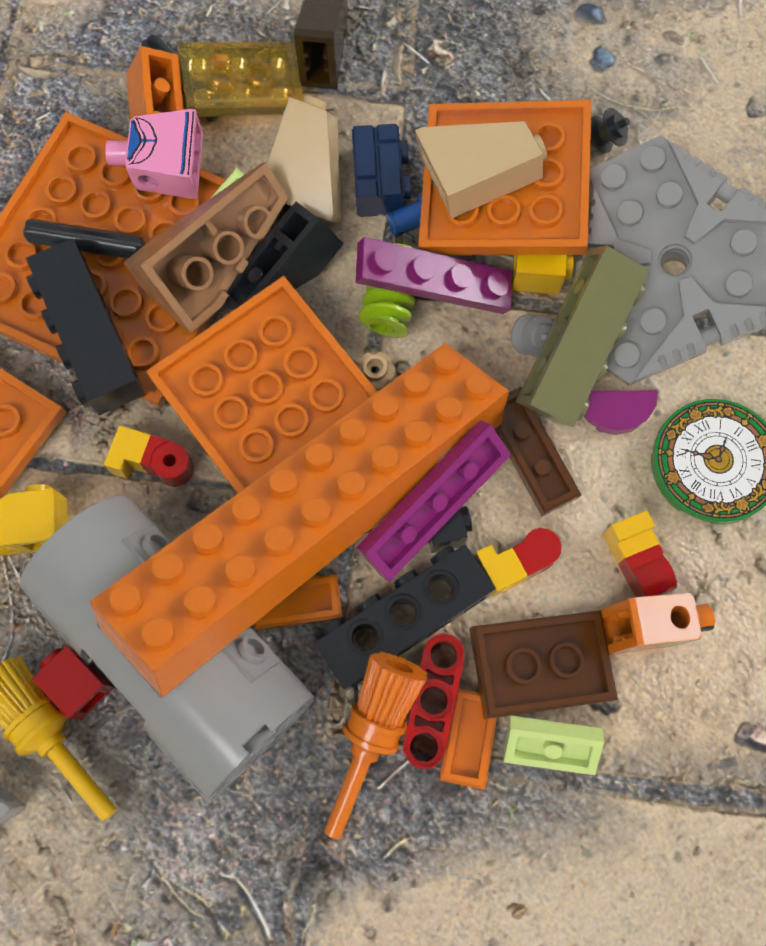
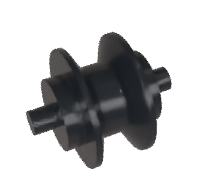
(609, 130)

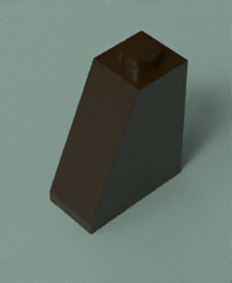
(320, 42)

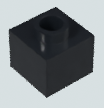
(453, 532)

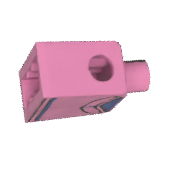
(161, 153)

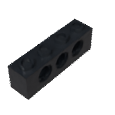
(455, 567)

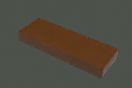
(536, 457)

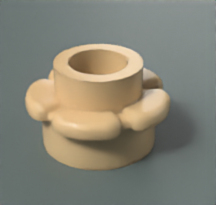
(383, 363)

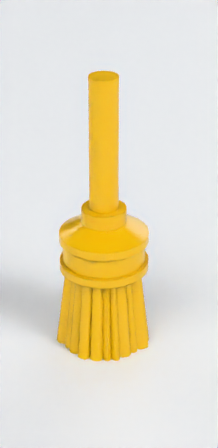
(36, 726)

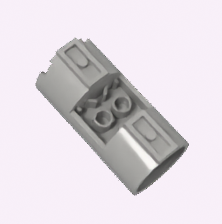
(215, 717)

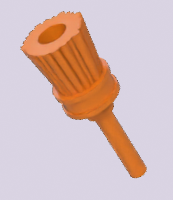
(375, 725)

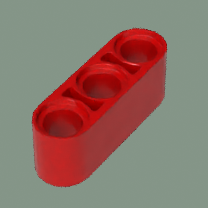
(447, 682)

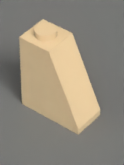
(308, 158)
(480, 161)

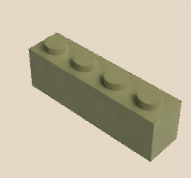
(583, 336)

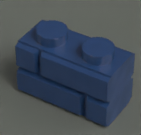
(378, 169)

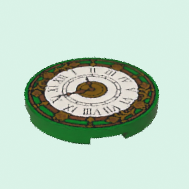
(712, 461)

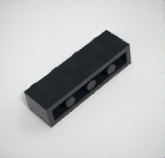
(84, 327)

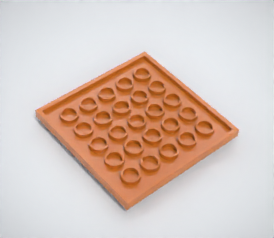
(79, 188)

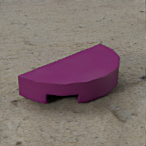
(620, 410)

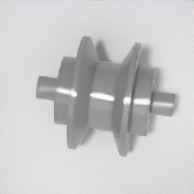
(530, 333)

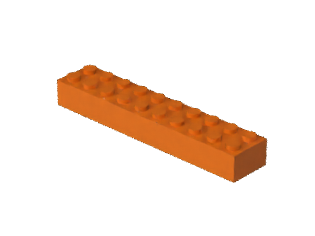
(292, 520)

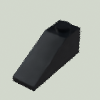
(294, 248)

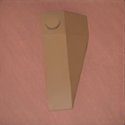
(201, 254)

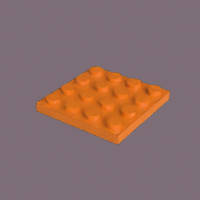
(535, 219)
(260, 383)

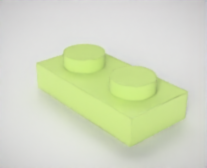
(553, 745)

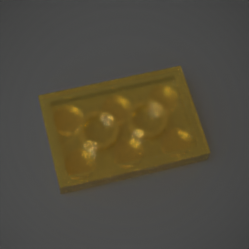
(238, 77)

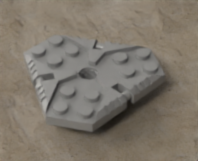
(659, 211)

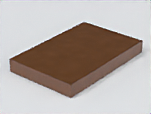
(542, 664)

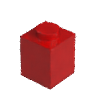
(71, 683)

